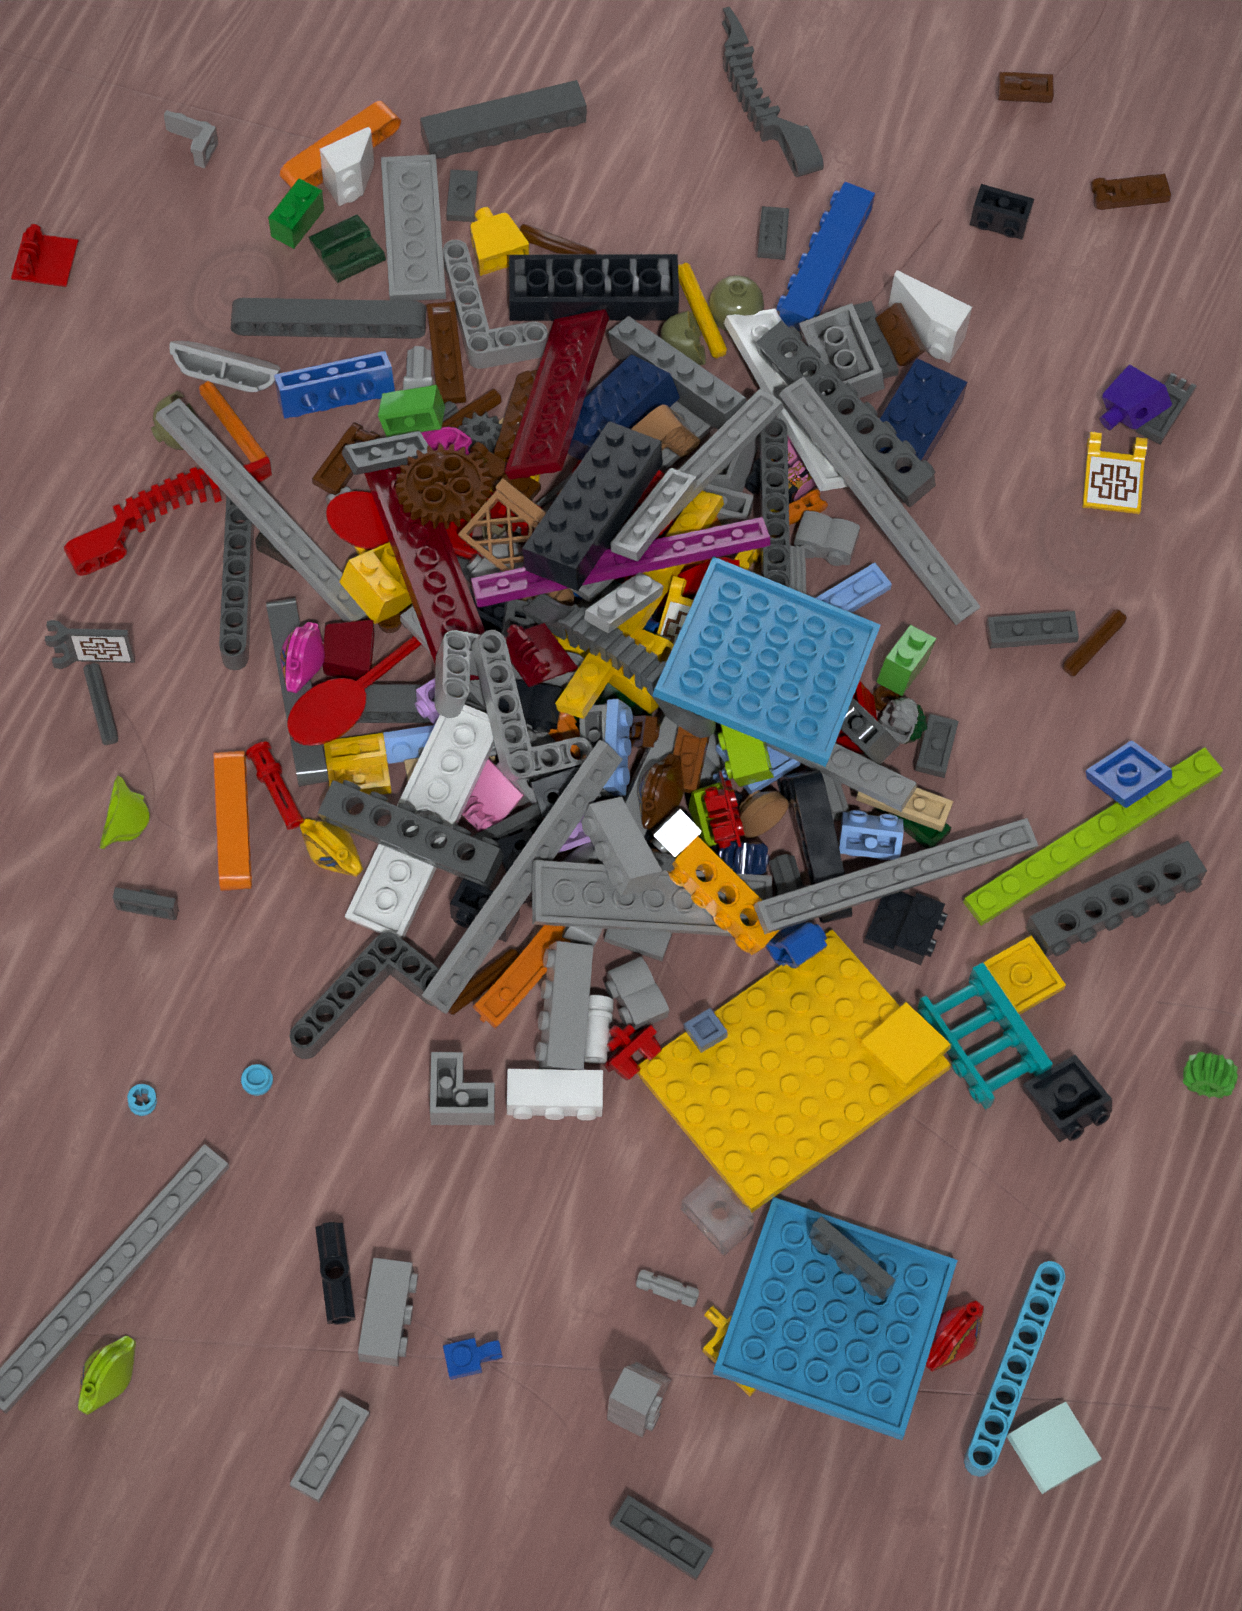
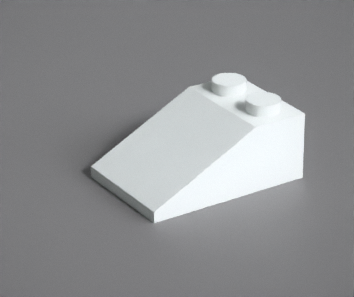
(935, 315)

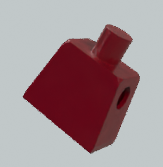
(348, 649)

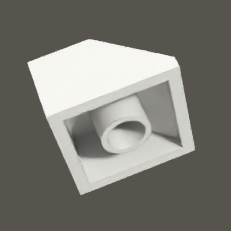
(348, 166)

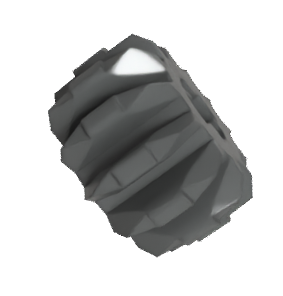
(482, 430)

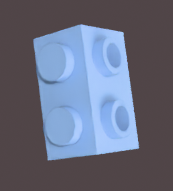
(871, 835)

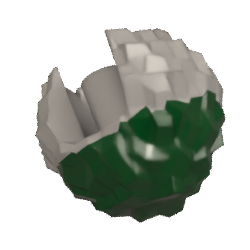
(904, 720)

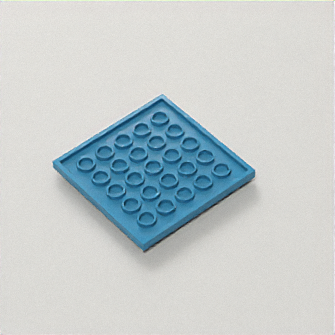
(767, 661)
(824, 1340)

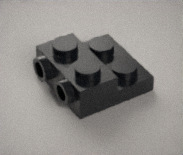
(906, 926)
(1069, 1099)

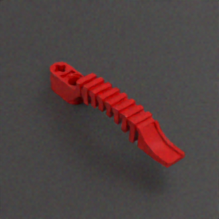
(106, 544)

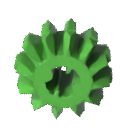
(1210, 1075)

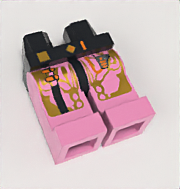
(799, 478)

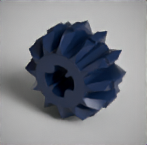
(748, 859)

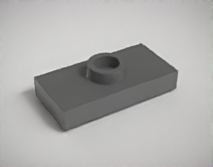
(462, 195)
(773, 233)
(145, 903)

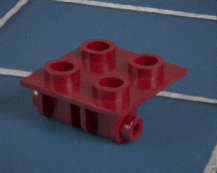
(537, 654)

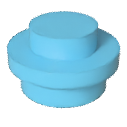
(257, 1080)

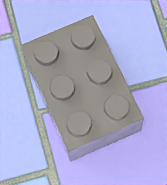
(845, 346)

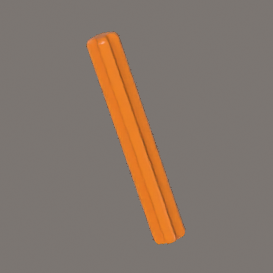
(231, 422)

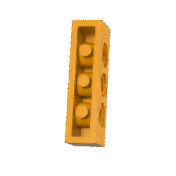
(720, 879)

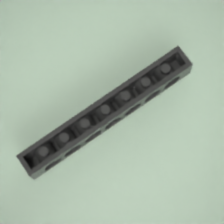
(907, 486)

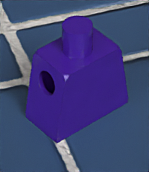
(1133, 399)

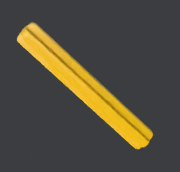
(701, 311)

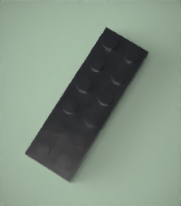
(583, 283)
(592, 506)

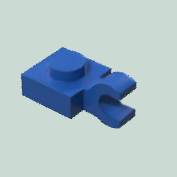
(465, 1357)

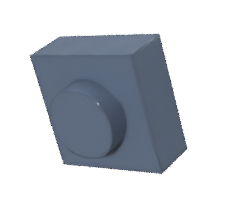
(705, 1030)

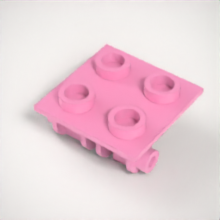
(491, 798)

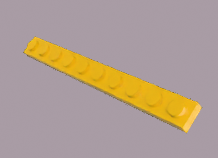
(594, 672)

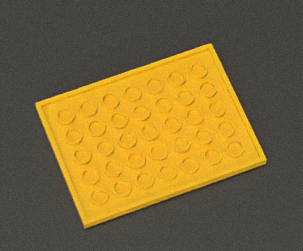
(787, 1076)

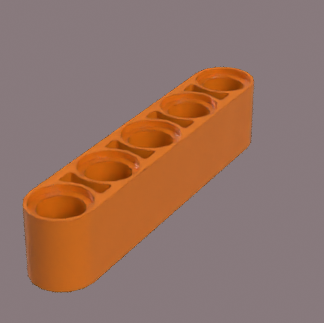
(307, 164)
(232, 821)

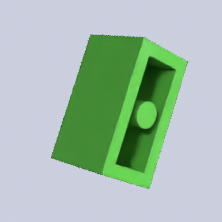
(411, 410)
(906, 660)

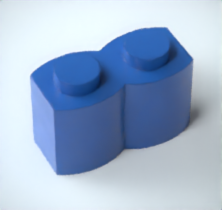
(797, 944)

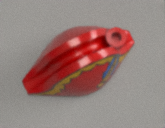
(956, 1335)

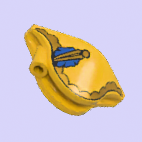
(331, 847)

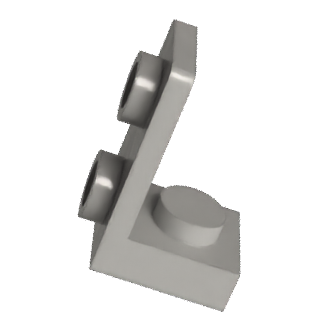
(202, 134)

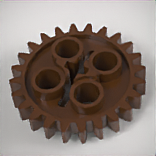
(433, 479)

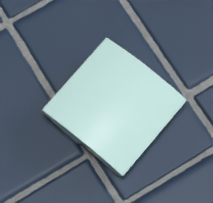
(1053, 1447)

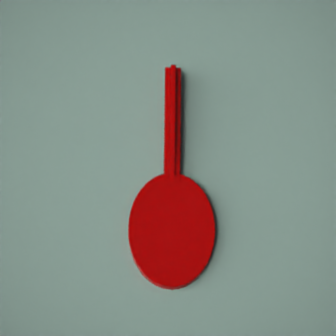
(358, 522)
(338, 703)

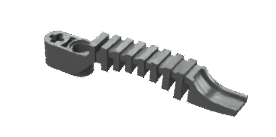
(795, 140)
(620, 649)

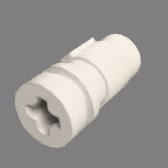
(598, 1028)

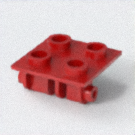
(44, 258)
(726, 822)

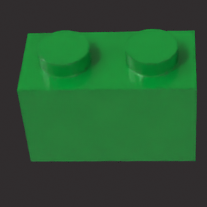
(296, 213)

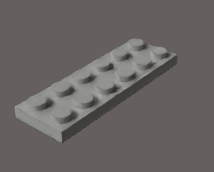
(413, 228)

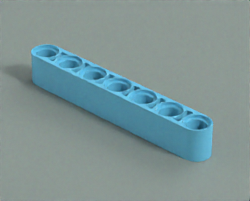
(1007, 1381)

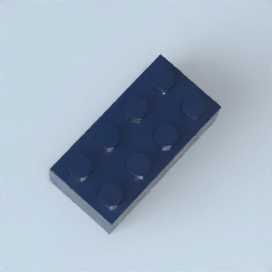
(624, 399)
(924, 408)

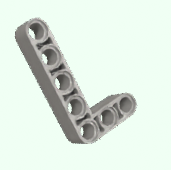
(473, 314)
(456, 664)
(515, 718)

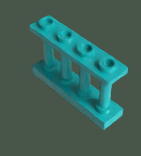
(998, 1010)

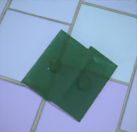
(347, 248)

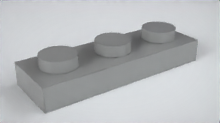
(623, 602)
(329, 1449)

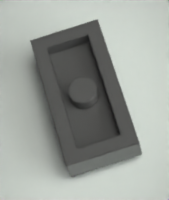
(936, 746)

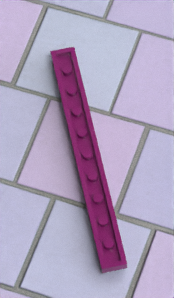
(660, 554)

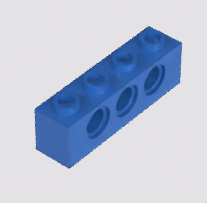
(334, 384)

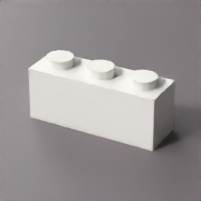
(554, 1093)

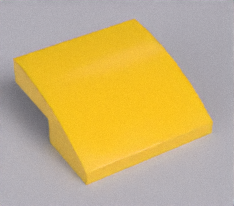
(360, 762)

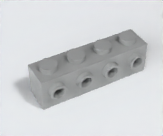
(565, 1006)

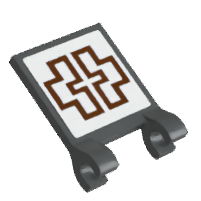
(89, 645)

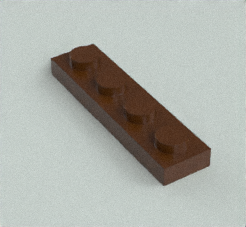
(446, 351)
(514, 413)

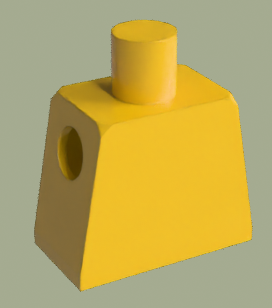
(494, 240)

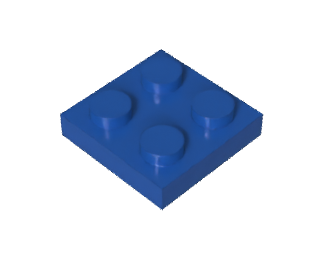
(1129, 774)

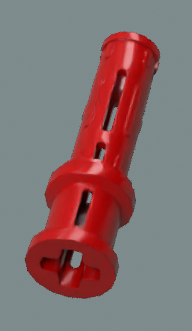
(267, 774)

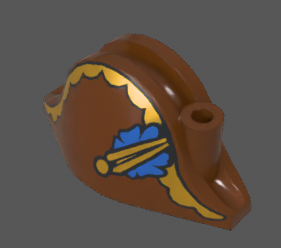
(660, 791)

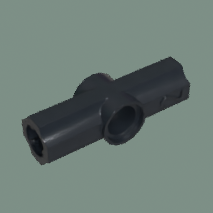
(337, 1292)

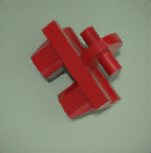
(621, 1060)

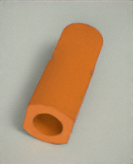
(797, 507)

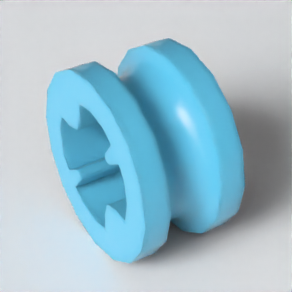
(139, 1090)

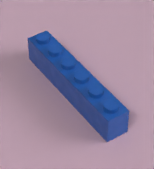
(826, 255)

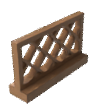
(520, 506)

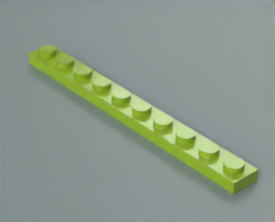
(1089, 839)

